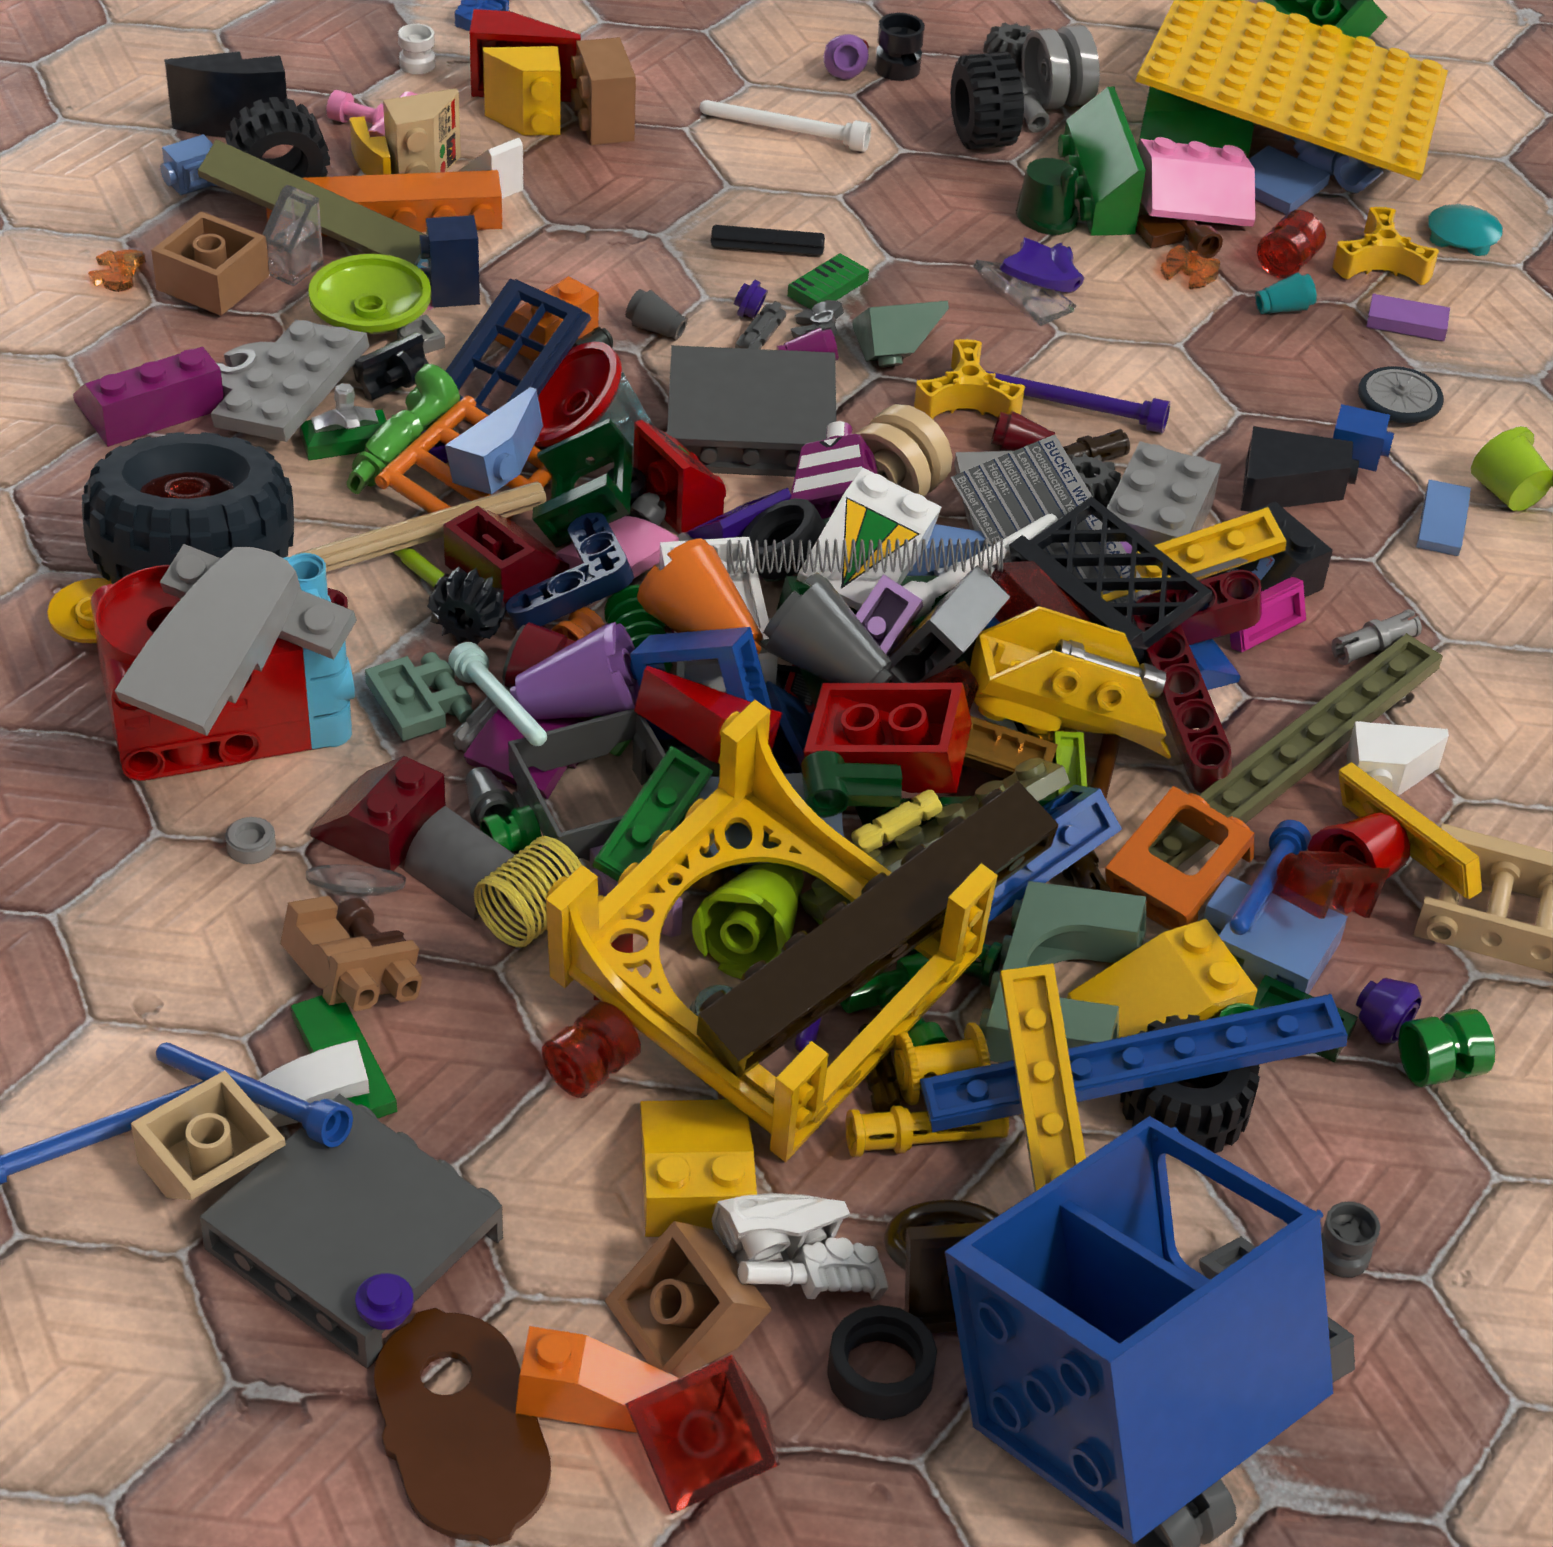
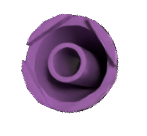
(581, 679)

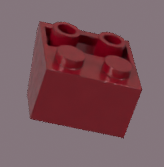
(498, 550)

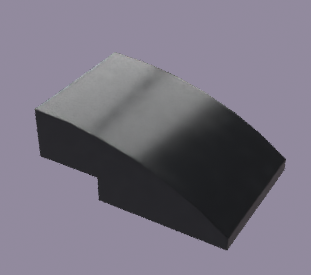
(213, 88)

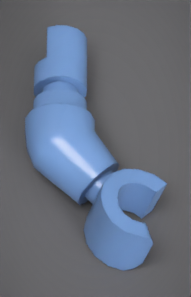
(1348, 171)

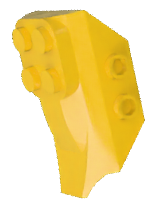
(1047, 689)

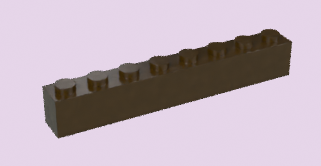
(870, 932)

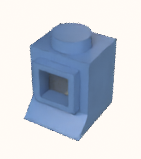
(183, 162)

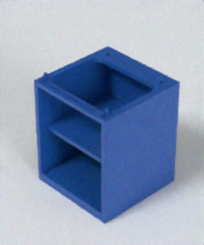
(1118, 1358)

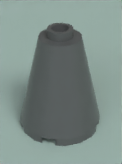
(825, 637)

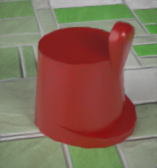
(1370, 839)

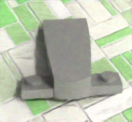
(223, 631)

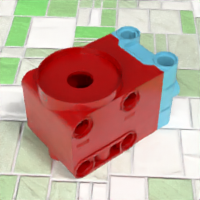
(286, 708)

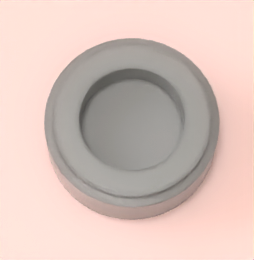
(250, 840)

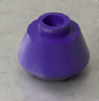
(1387, 1007)

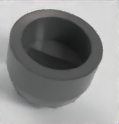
(649, 508)

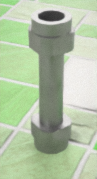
(1152, 678)

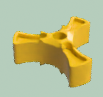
(1384, 250)
(967, 386)

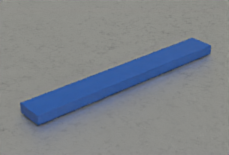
(1146, 1060)

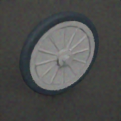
(1401, 393)

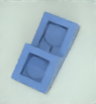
(1443, 517)

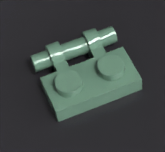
(408, 700)

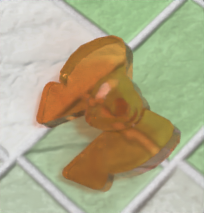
(122, 265)
(1200, 269)

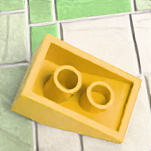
(1169, 976)
(693, 1160)

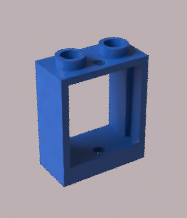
(731, 646)

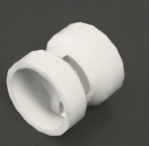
(416, 47)

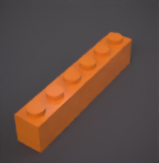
(423, 195)

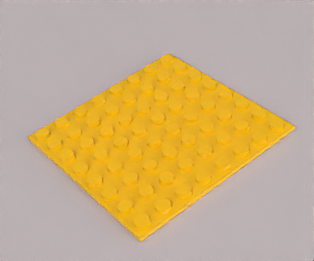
(1299, 80)

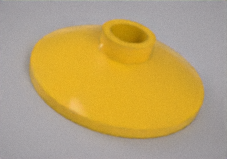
(71, 610)

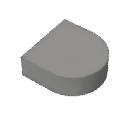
(432, 336)

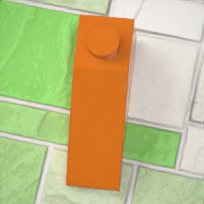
(582, 1380)

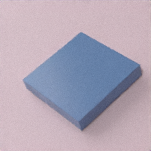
(1285, 180)

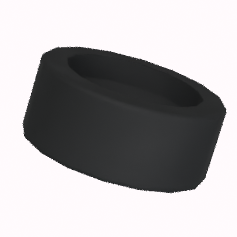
(789, 519)
(875, 1398)

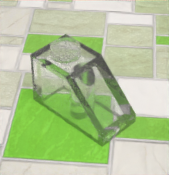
(294, 236)

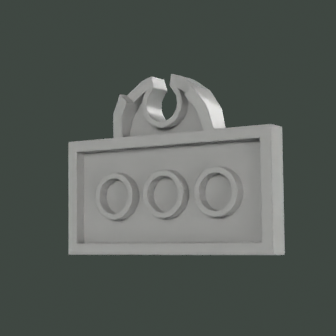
(280, 383)

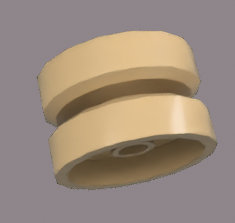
(908, 448)

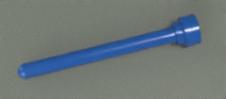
(1287, 838)
(322, 1120)
(80, 1136)

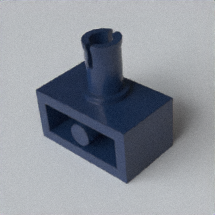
(452, 260)

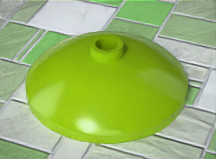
(370, 293)

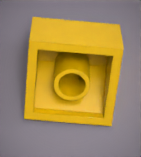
(523, 88)

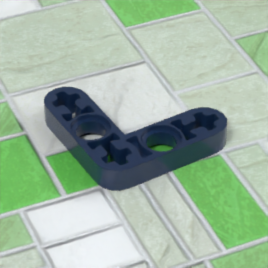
(601, 575)

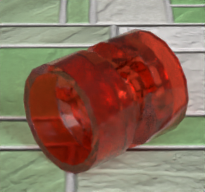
(1291, 243)
(590, 1050)

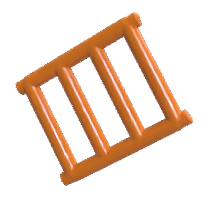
(418, 454)

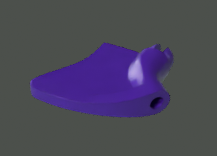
(1044, 266)

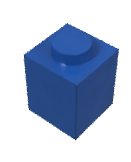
(1367, 432)

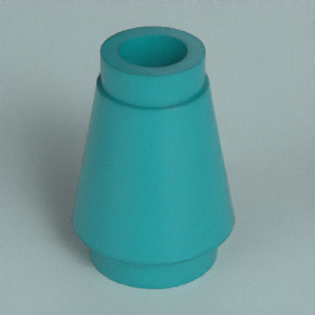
(1287, 295)

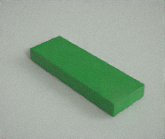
(656, 809)
(334, 1024)

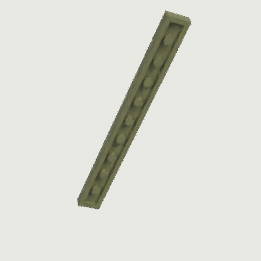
(1303, 745)

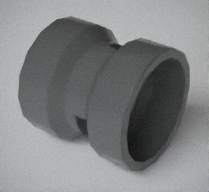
(1349, 1239)

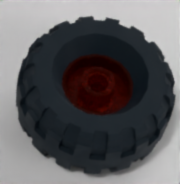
(182, 492)

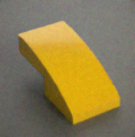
(369, 152)

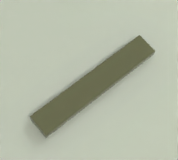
(338, 216)

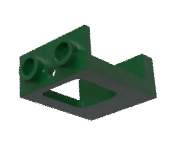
(602, 495)

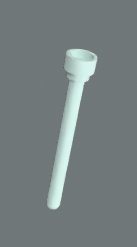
(471, 666)

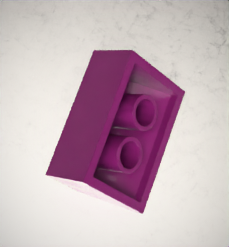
(152, 396)

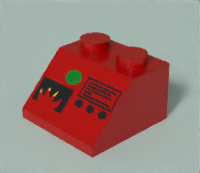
(678, 478)

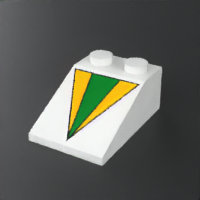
(873, 511)

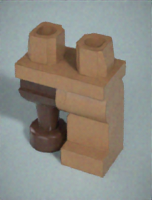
(348, 954)

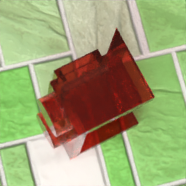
(1325, 877)

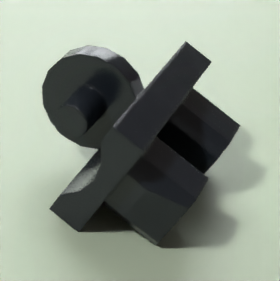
(390, 366)

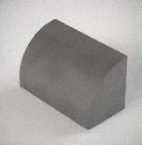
(453, 857)

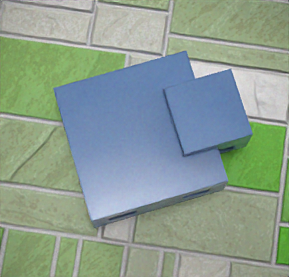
(1281, 940)

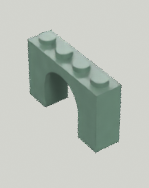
(1058, 926)

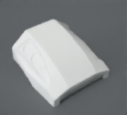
(775, 1224)

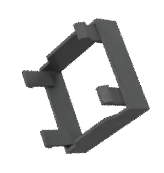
(574, 745)

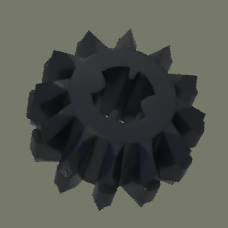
(467, 605)

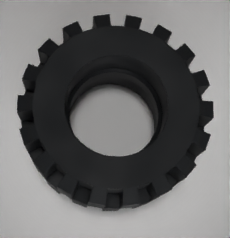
(987, 100)
(282, 124)
(1203, 1115)

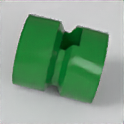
(1446, 1047)

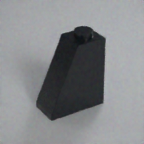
(1295, 469)

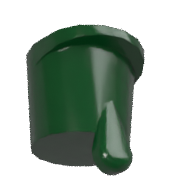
(1049, 197)

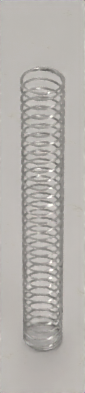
(999, 559)

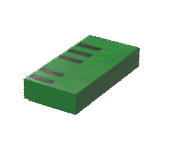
(828, 281)

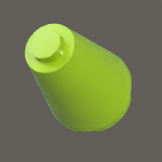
(749, 917)

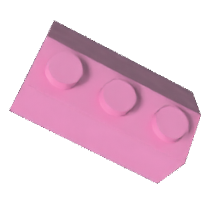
(1197, 182)

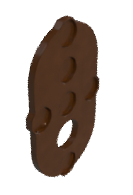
(465, 1454)

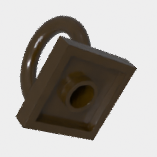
(923, 1256)

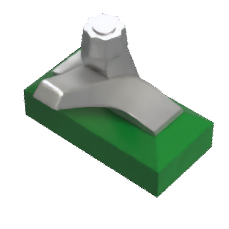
(341, 429)

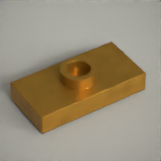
(1001, 749)

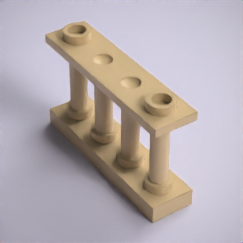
(1507, 869)

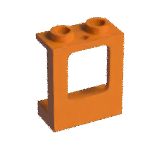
(1170, 894)

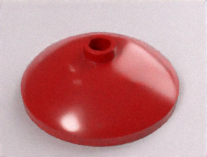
(578, 392)

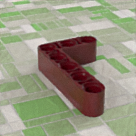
(1233, 608)

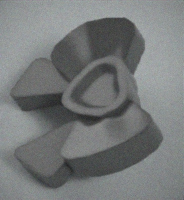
(822, 315)

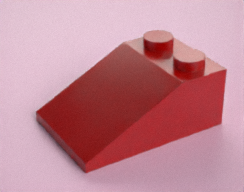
(511, 29)
(899, 724)

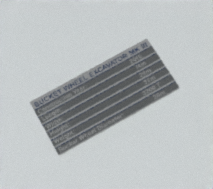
(1027, 486)

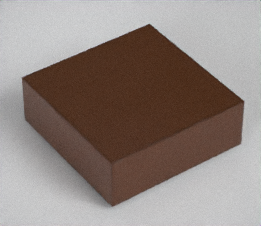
(1159, 230)

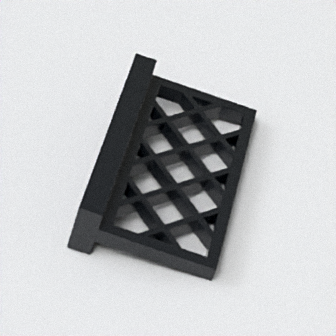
(1082, 590)

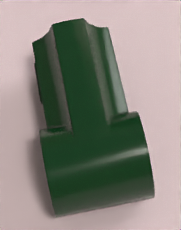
(834, 785)

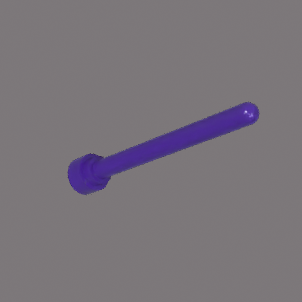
(1151, 414)

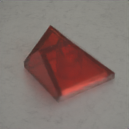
(704, 1433)

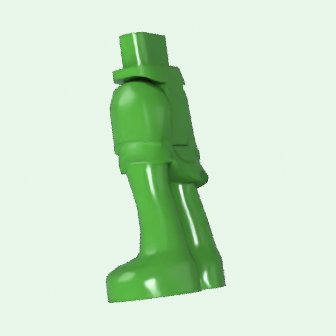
(425, 405)

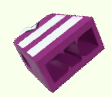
(830, 467)

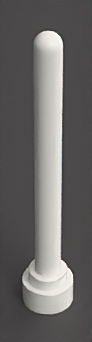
(854, 134)
(945, 582)

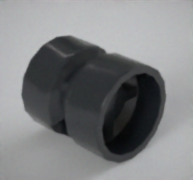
(899, 46)

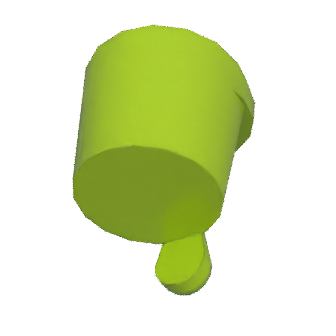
(1513, 469)

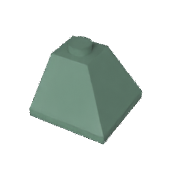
(896, 330)

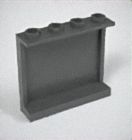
(750, 406)
(330, 1217)

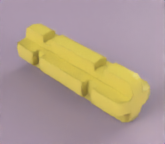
(897, 821)

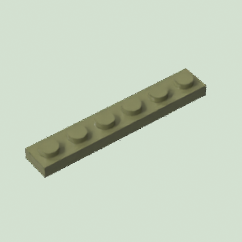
(1035, 774)

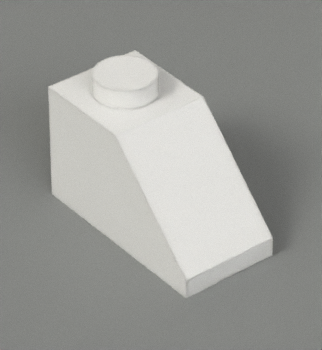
(1396, 753)

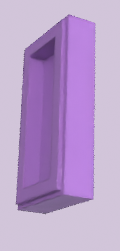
(1408, 317)

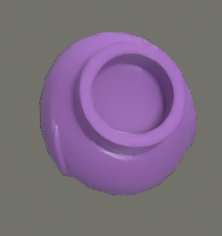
(846, 56)

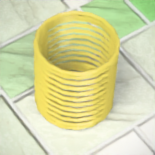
(515, 898)

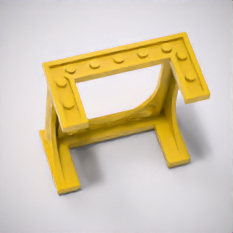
(760, 797)

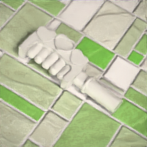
(823, 1268)

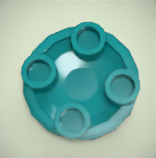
(1464, 228)

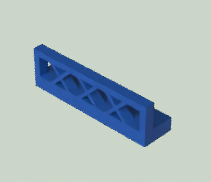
(1083, 825)

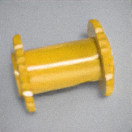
(936, 1059)

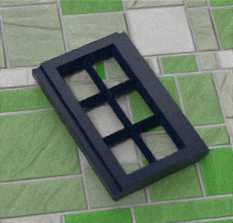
(493, 324)

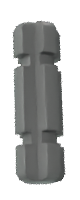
(762, 327)

